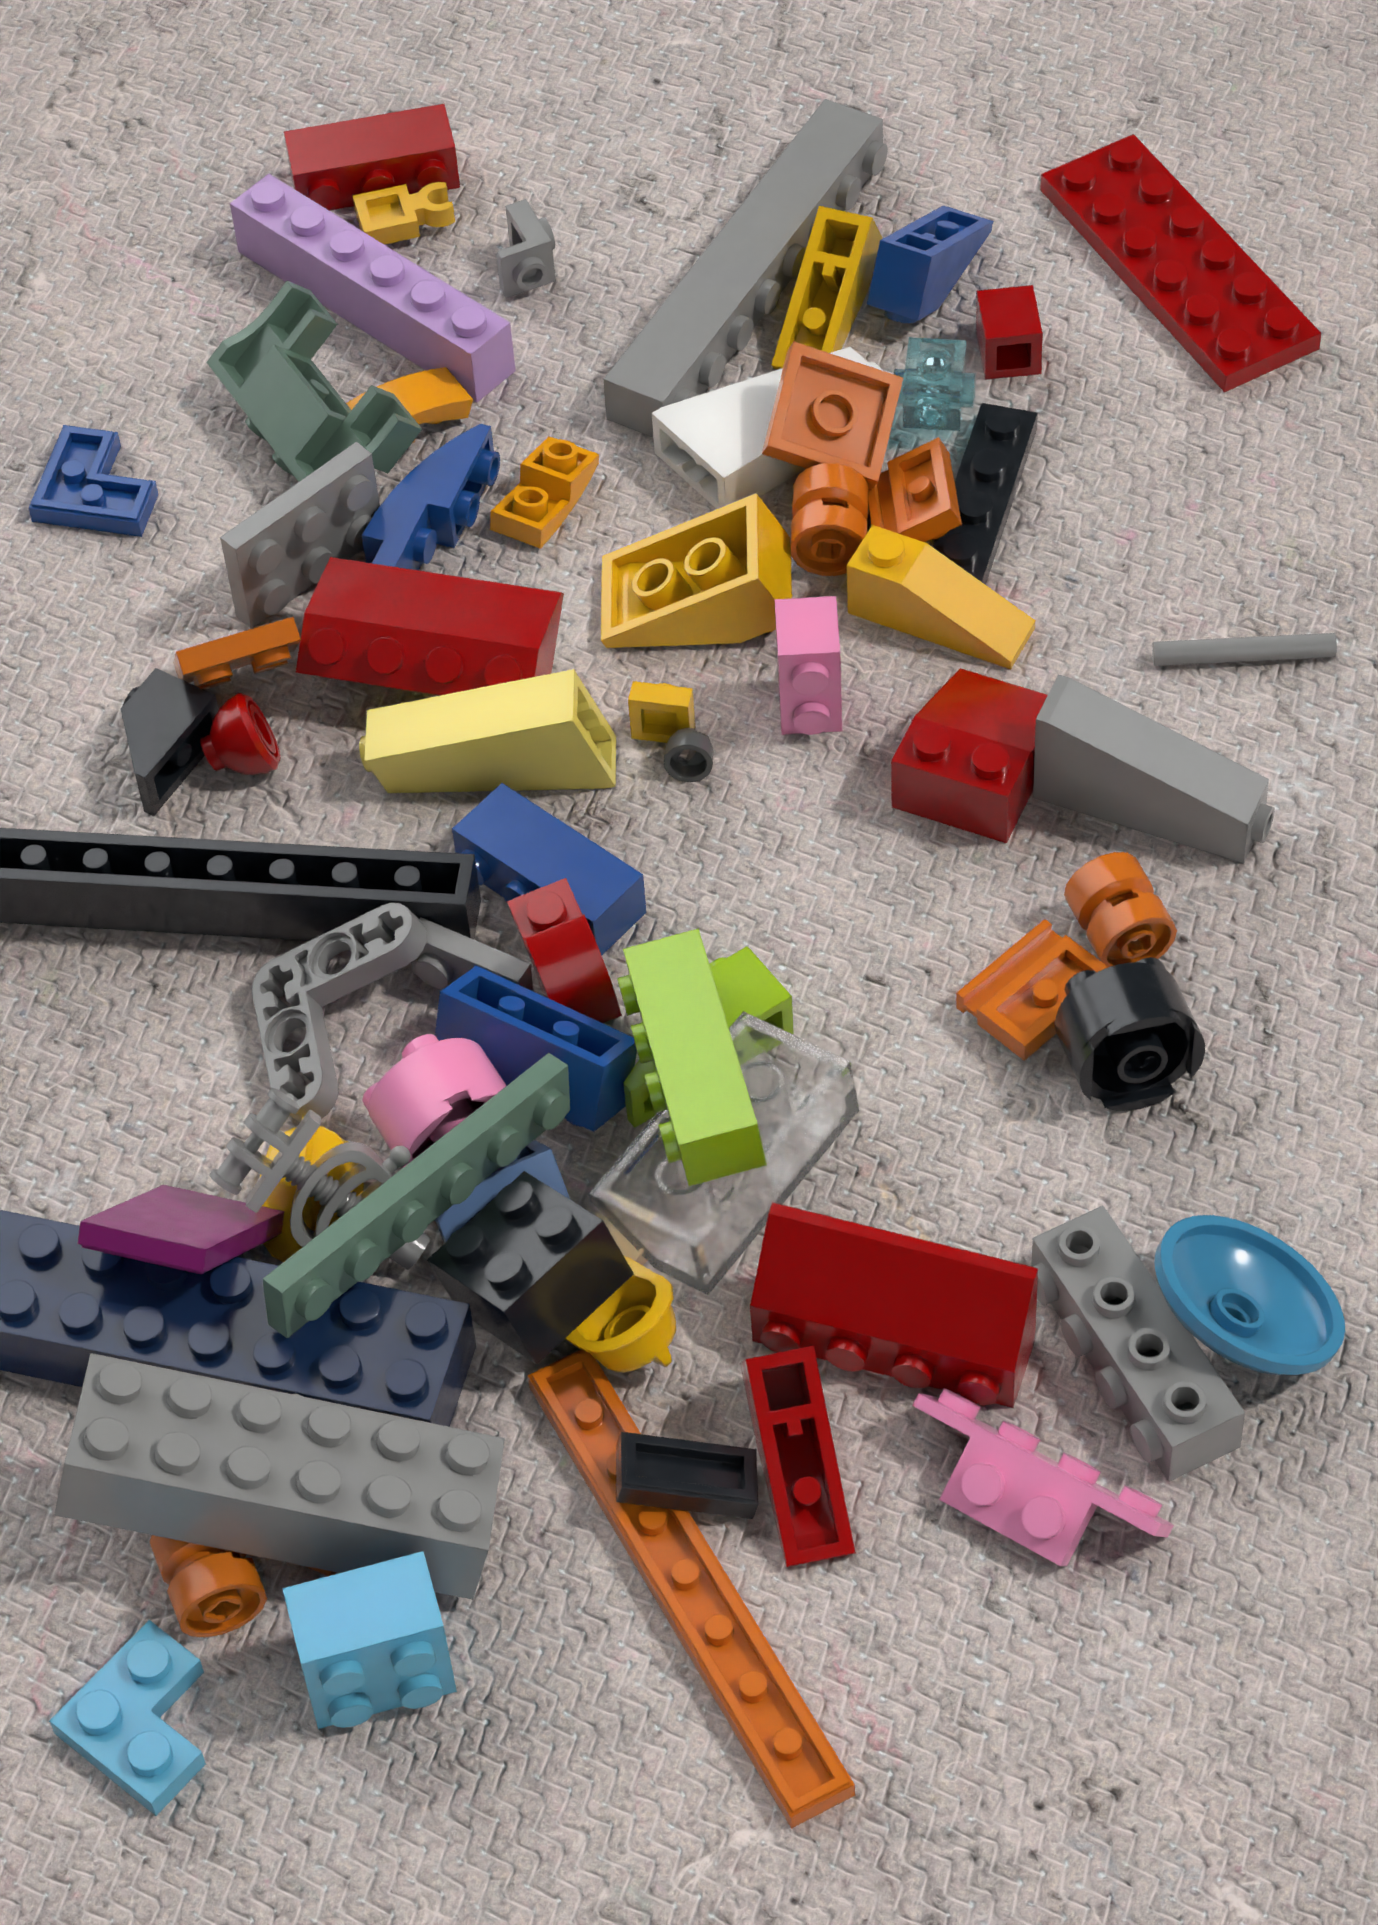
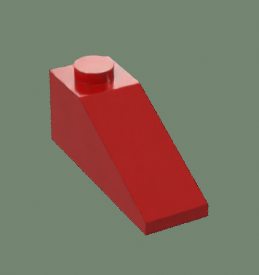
(798, 1455)

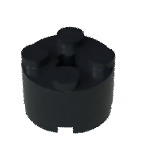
(1128, 1034)

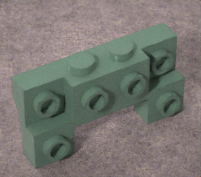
(291, 400)

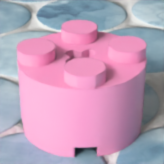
(431, 1091)

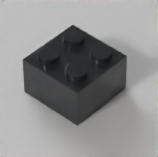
(531, 1266)

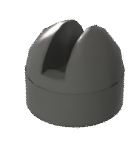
(699, 758)

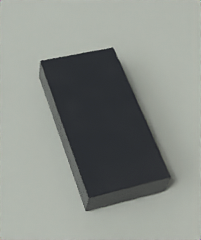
(686, 1475)

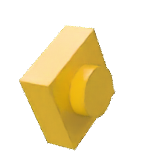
(659, 710)

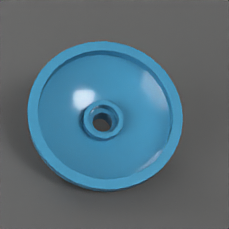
(1249, 1296)

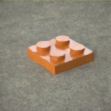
(832, 412)
(260, 647)

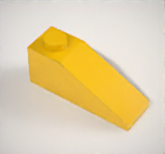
(830, 282)
(932, 598)

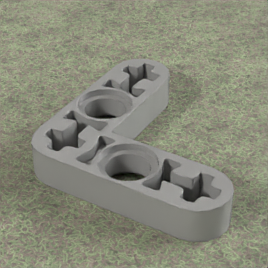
(311, 987)

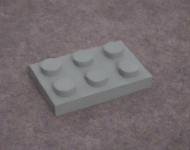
(293, 536)

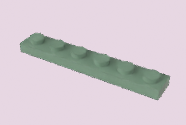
(416, 1196)

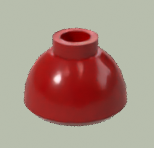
(241, 739)

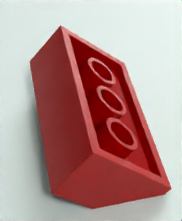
(425, 629)
(894, 1305)

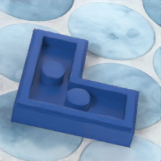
(82, 493)

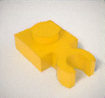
(395, 215)

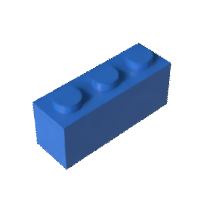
(527, 848)
(523, 1026)

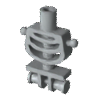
(310, 1179)

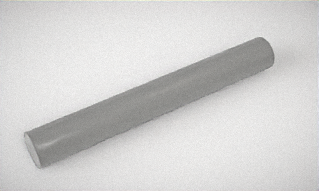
(1244, 649)

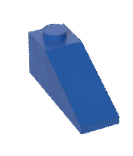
(924, 262)

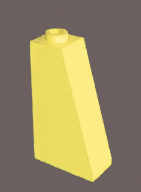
(512, 733)

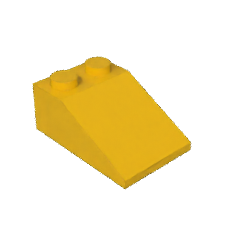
(698, 580)

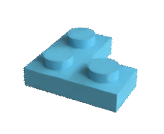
(119, 1723)

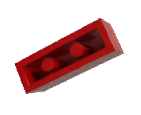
(372, 154)

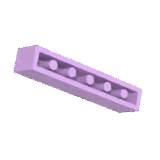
(373, 286)

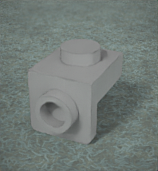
(530, 256)

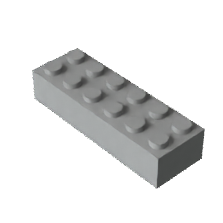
(278, 1474)

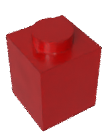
(1009, 332)

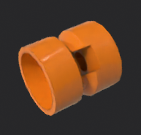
(828, 517)
(1119, 910)
(208, 1586)

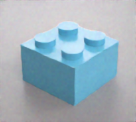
(370, 1641)

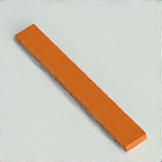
(697, 1600)

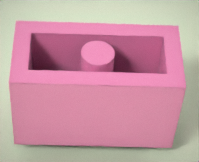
(808, 665)

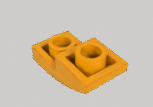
(429, 396)
(547, 492)

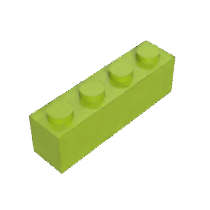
(693, 1058)

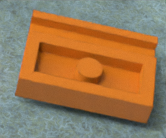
(917, 494)
(1025, 987)

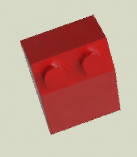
(969, 756)

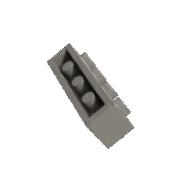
(1136, 1345)

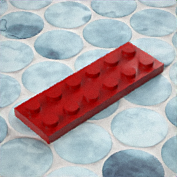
(1180, 263)

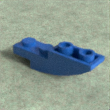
(433, 502)

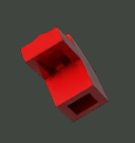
(564, 951)

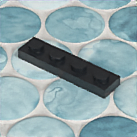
(988, 486)

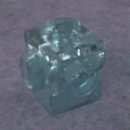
(935, 384)

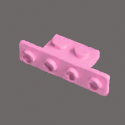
(1025, 1492)

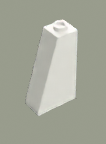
(721, 435)

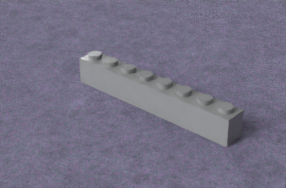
(744, 266)

